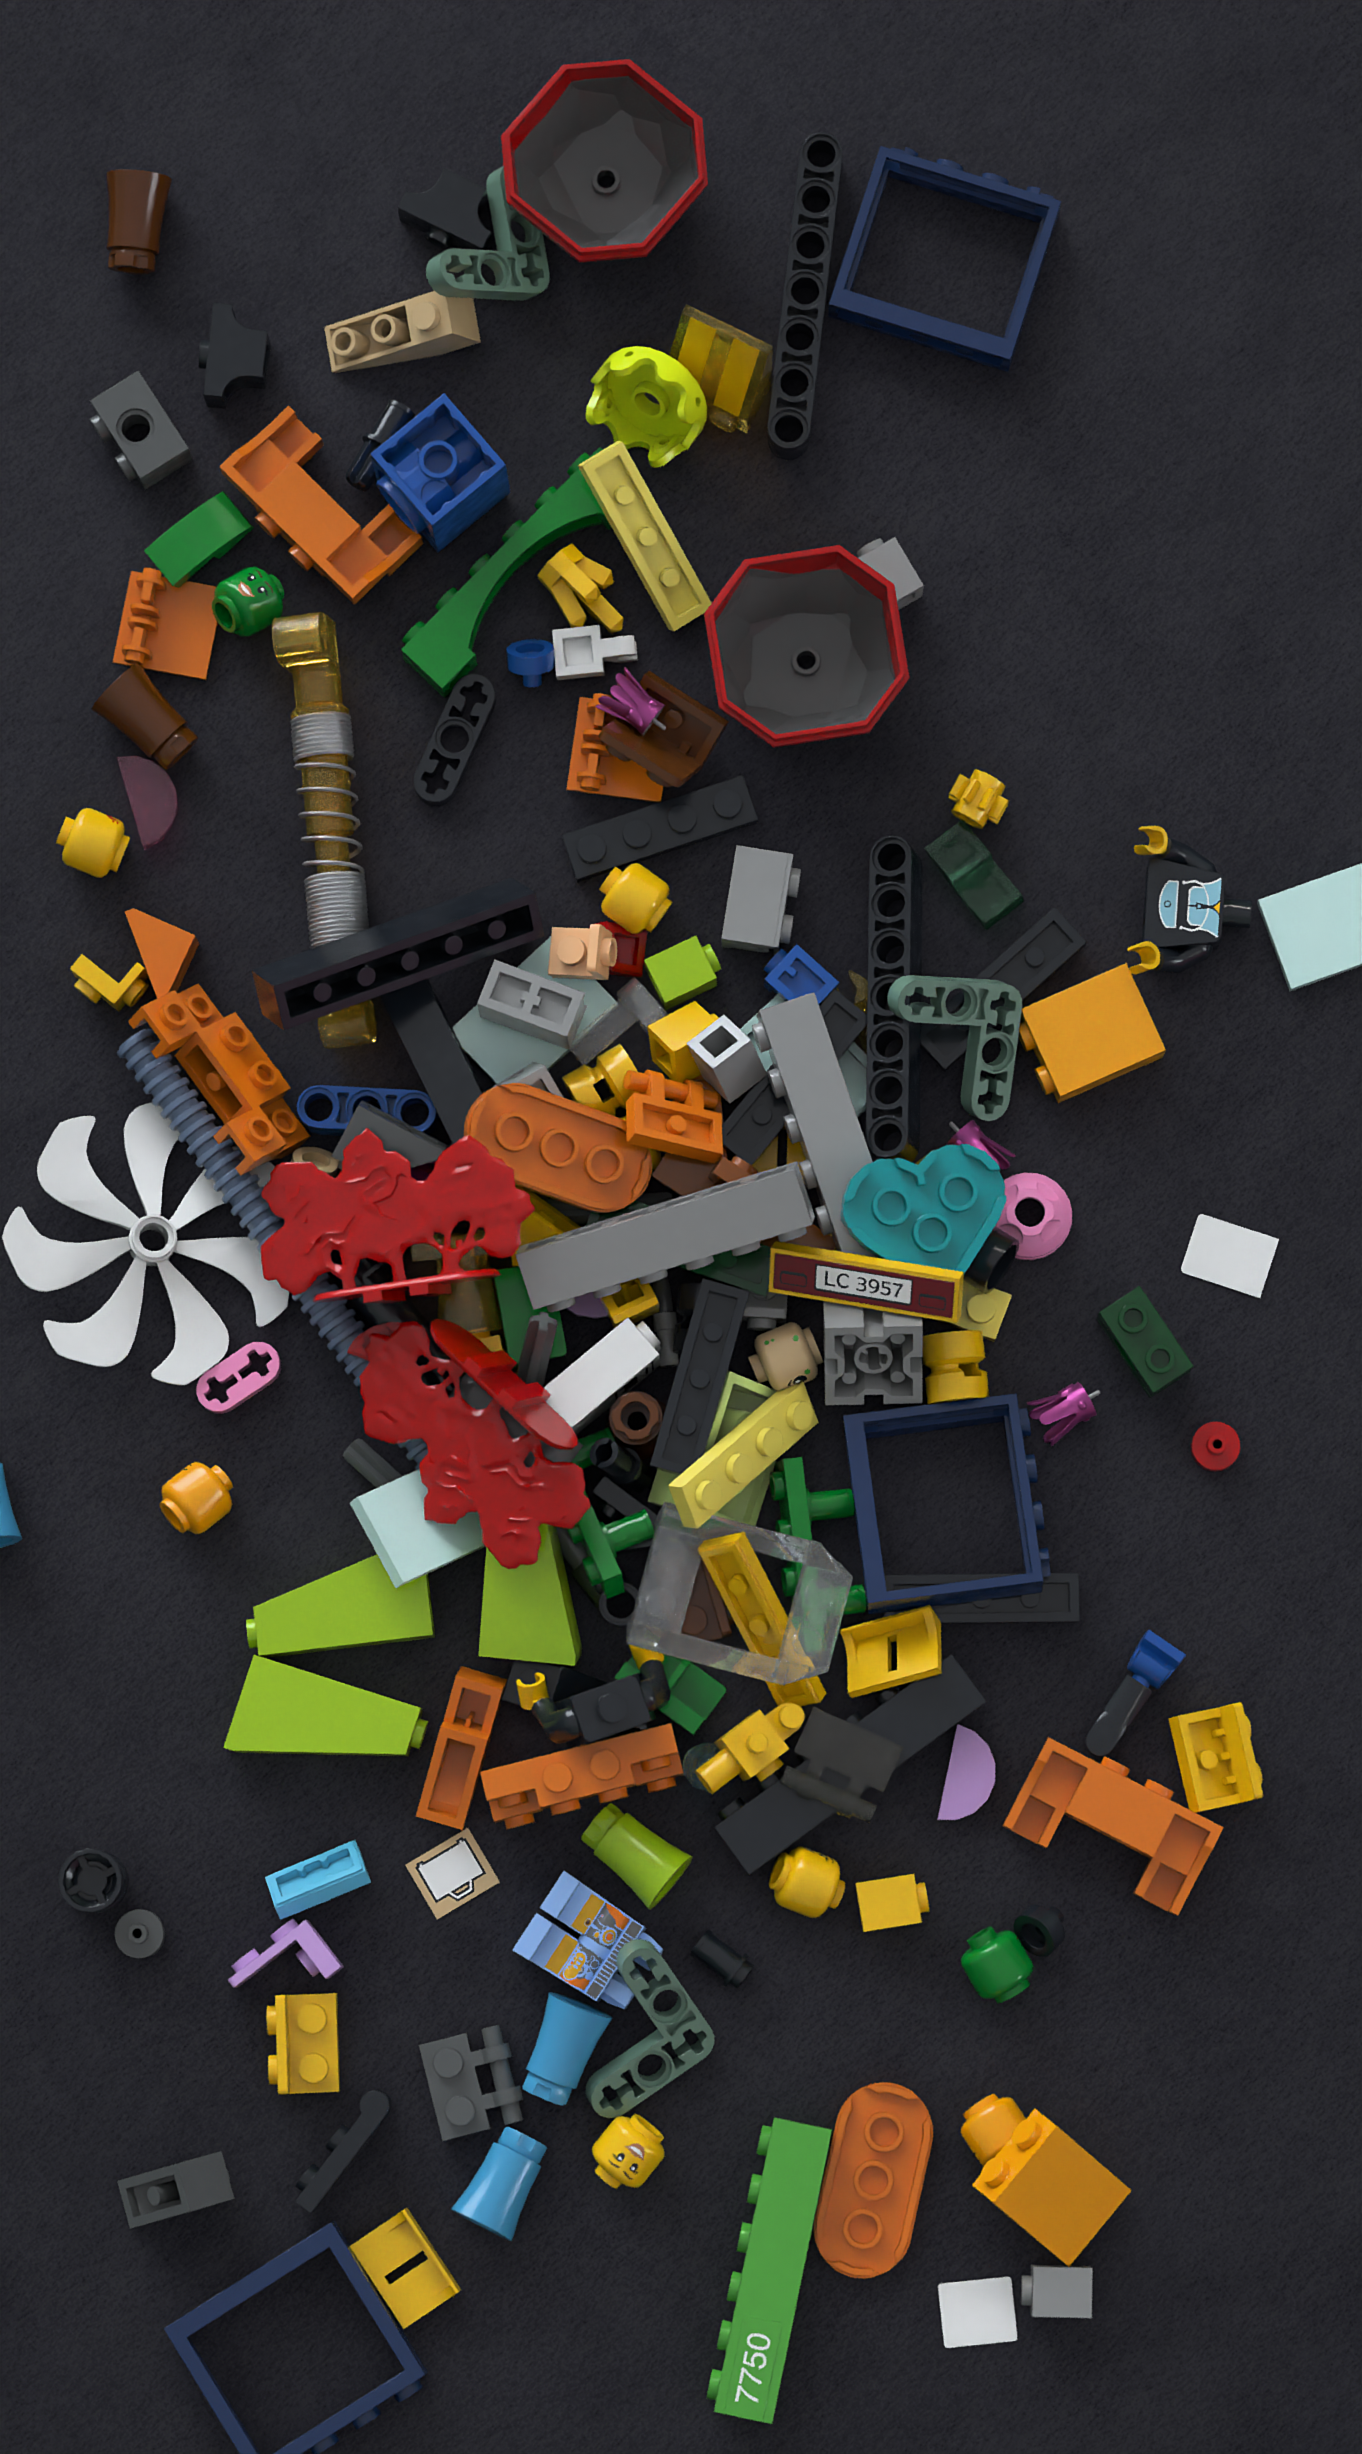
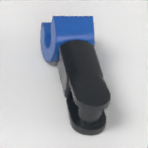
(1152, 1665)

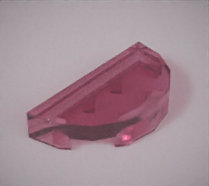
(151, 797)

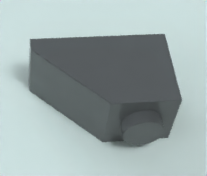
(394, 1133)
(175, 2189)

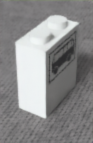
(604, 1374)

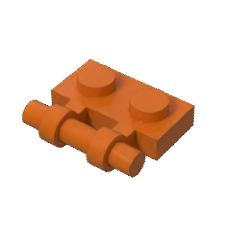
(672, 1126)

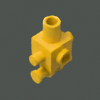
(752, 1747)

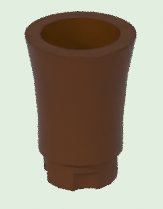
(135, 219)
(146, 717)
(641, 1440)

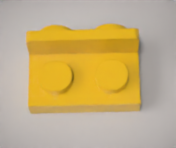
(305, 2043)

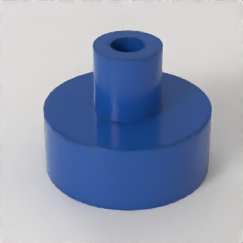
(530, 660)

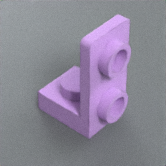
(314, 1955)

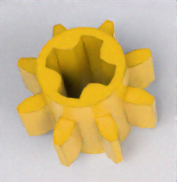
(978, 799)

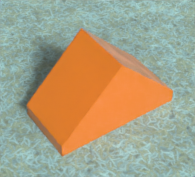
(164, 950)

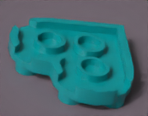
(928, 1210)

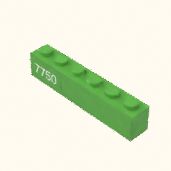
(771, 2271)

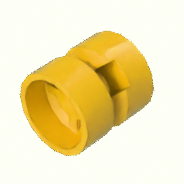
(611, 1068)
(954, 1366)

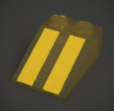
(727, 365)

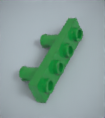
(798, 1511)
(604, 1540)

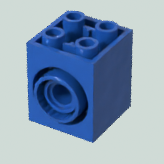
(439, 473)

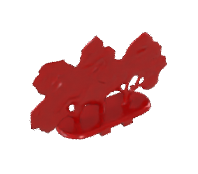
(382, 1210)
(470, 1452)

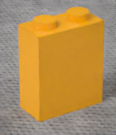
(1090, 1034)
(1051, 2187)

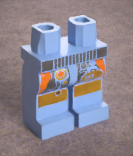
(590, 1959)

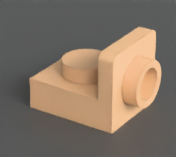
(582, 952)

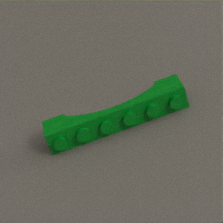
(444, 645)

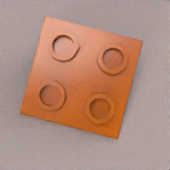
(166, 626)
(596, 769)

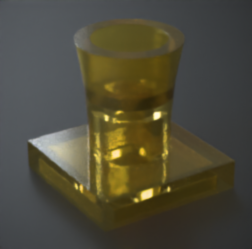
(471, 1302)

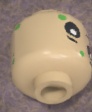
(785, 1356)

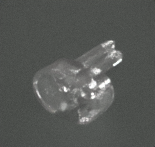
(633, 1006)

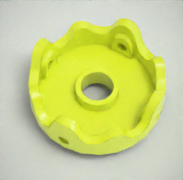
(633, 418)

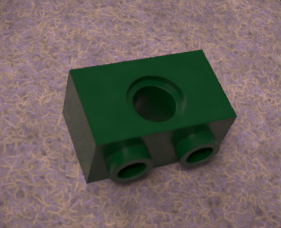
(1144, 1342)

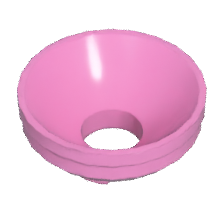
(1052, 1231)

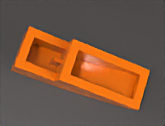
(461, 1747)

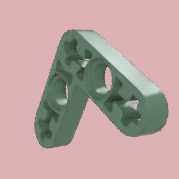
(507, 262)
(977, 1014)
(670, 2029)

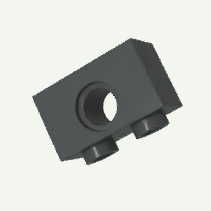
(131, 404)

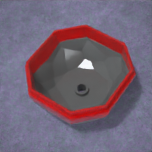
(596, 125)
(813, 606)

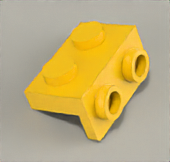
(1216, 1757)

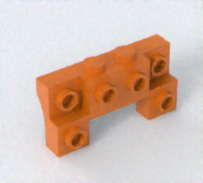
(315, 525)
(229, 1073)
(580, 1773)
(1120, 1809)

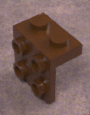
(671, 753)

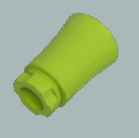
(636, 1854)

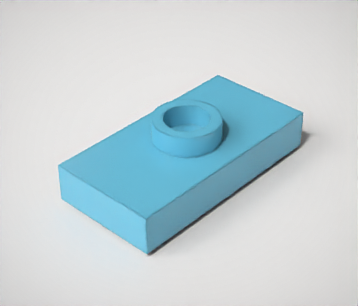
(317, 1879)

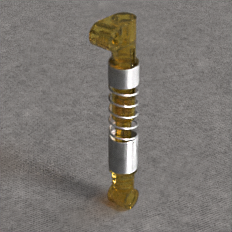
(321, 751)

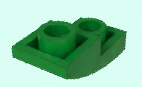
(198, 538)

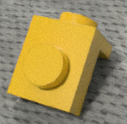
(97, 984)

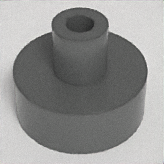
(152, 1933)

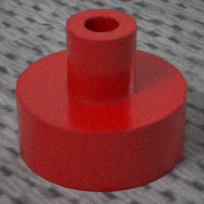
(1210, 1457)

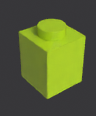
(682, 971)

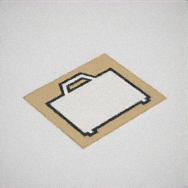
(452, 1873)

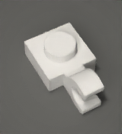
(582, 651)

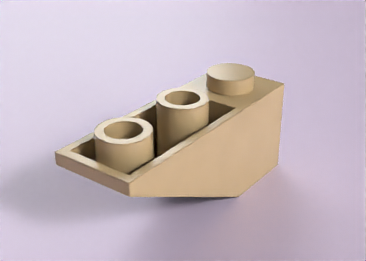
(403, 332)

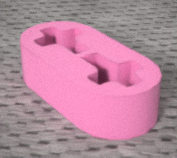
(245, 1387)

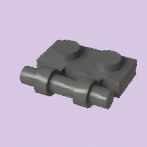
(456, 2085)

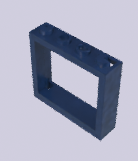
(919, 328)
(1023, 1473)
(358, 2412)

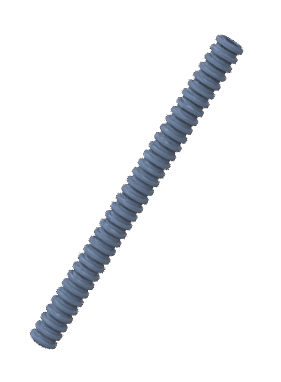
(241, 1192)

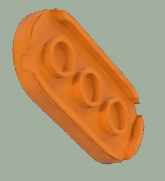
(560, 1147)
(873, 2180)

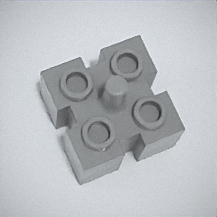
(871, 1355)

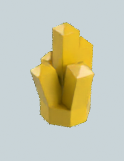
(575, 584)

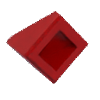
(629, 950)

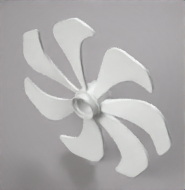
(55, 1264)

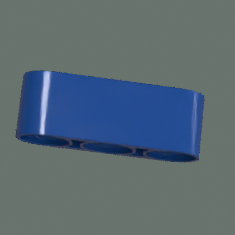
(346, 1100)

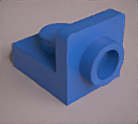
(798, 975)

